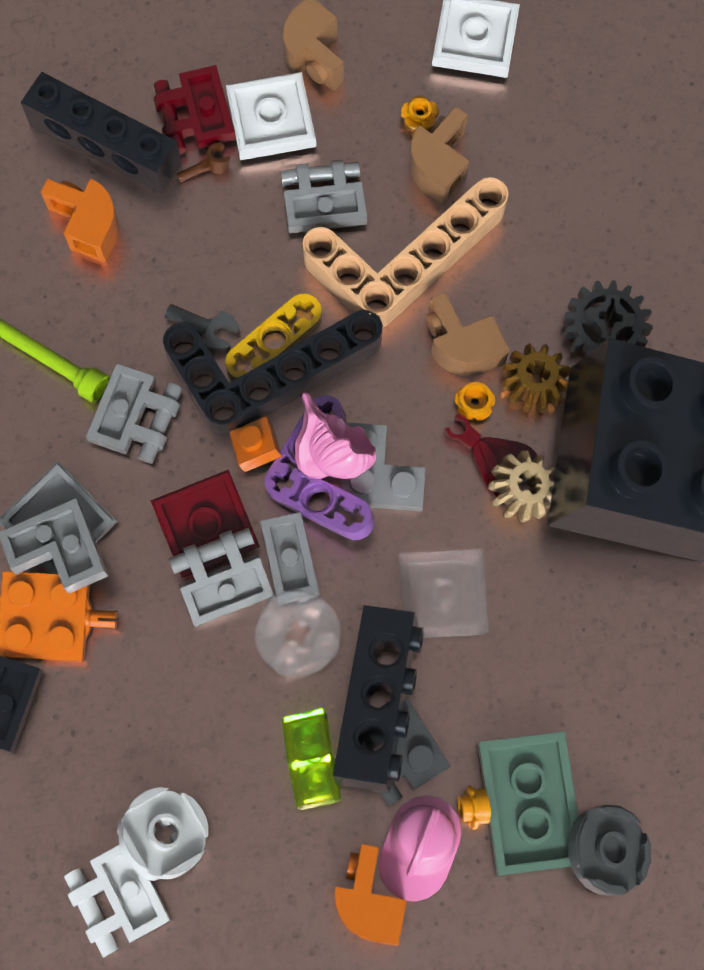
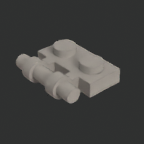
(325, 205)
(122, 409)
(224, 589)

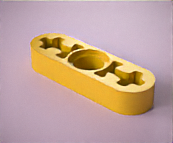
(288, 311)

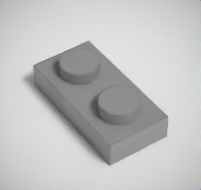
(289, 554)

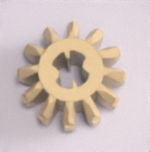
(519, 471)

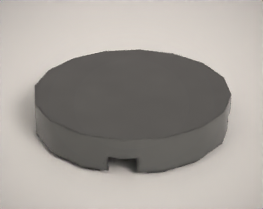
(609, 850)

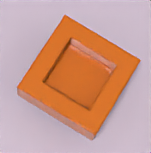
(255, 444)

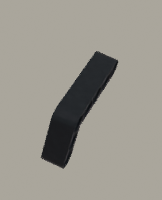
(271, 373)

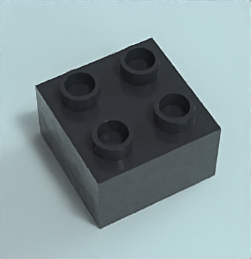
(633, 450)

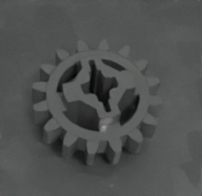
(623, 313)

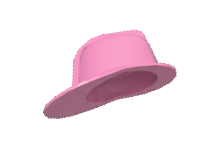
(420, 848)

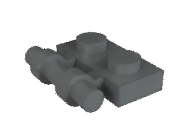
(420, 755)

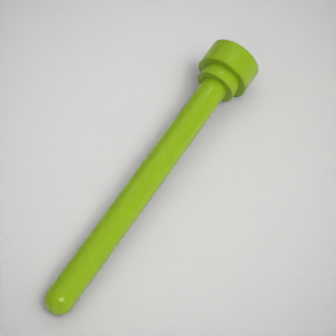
(89, 382)

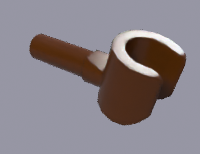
(209, 164)

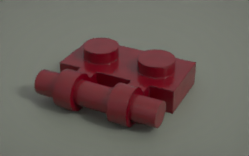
(206, 106)

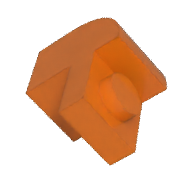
(93, 219)
(365, 913)

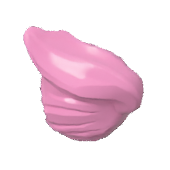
(331, 446)

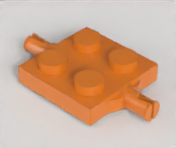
(46, 620)

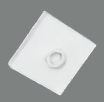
(476, 36)
(271, 116)

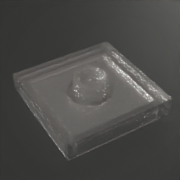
(445, 591)

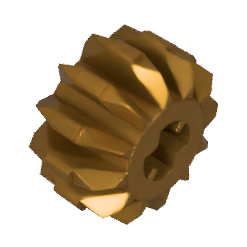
(551, 378)

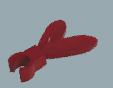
(486, 450)

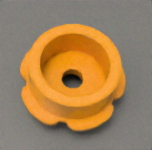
(419, 103)
(477, 391)
(474, 807)

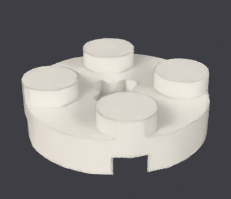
(154, 857)

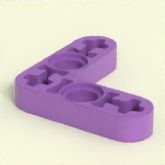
(304, 487)

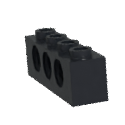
(101, 132)
(378, 631)

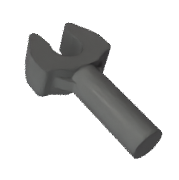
(206, 327)

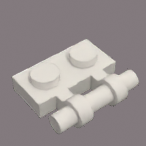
(132, 897)

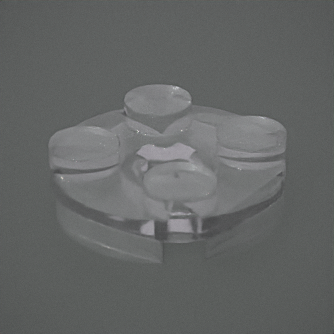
(320, 643)

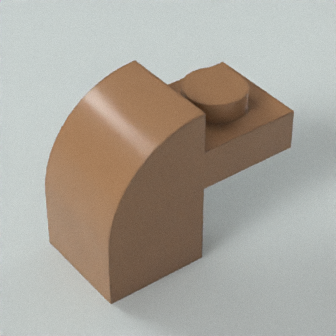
(306, 41)
(434, 162)
(464, 349)

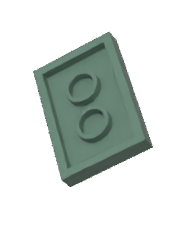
(529, 801)

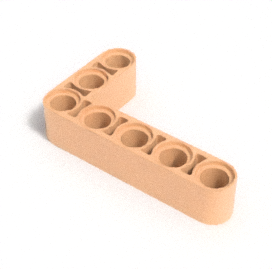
(411, 260)

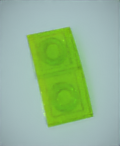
(310, 759)

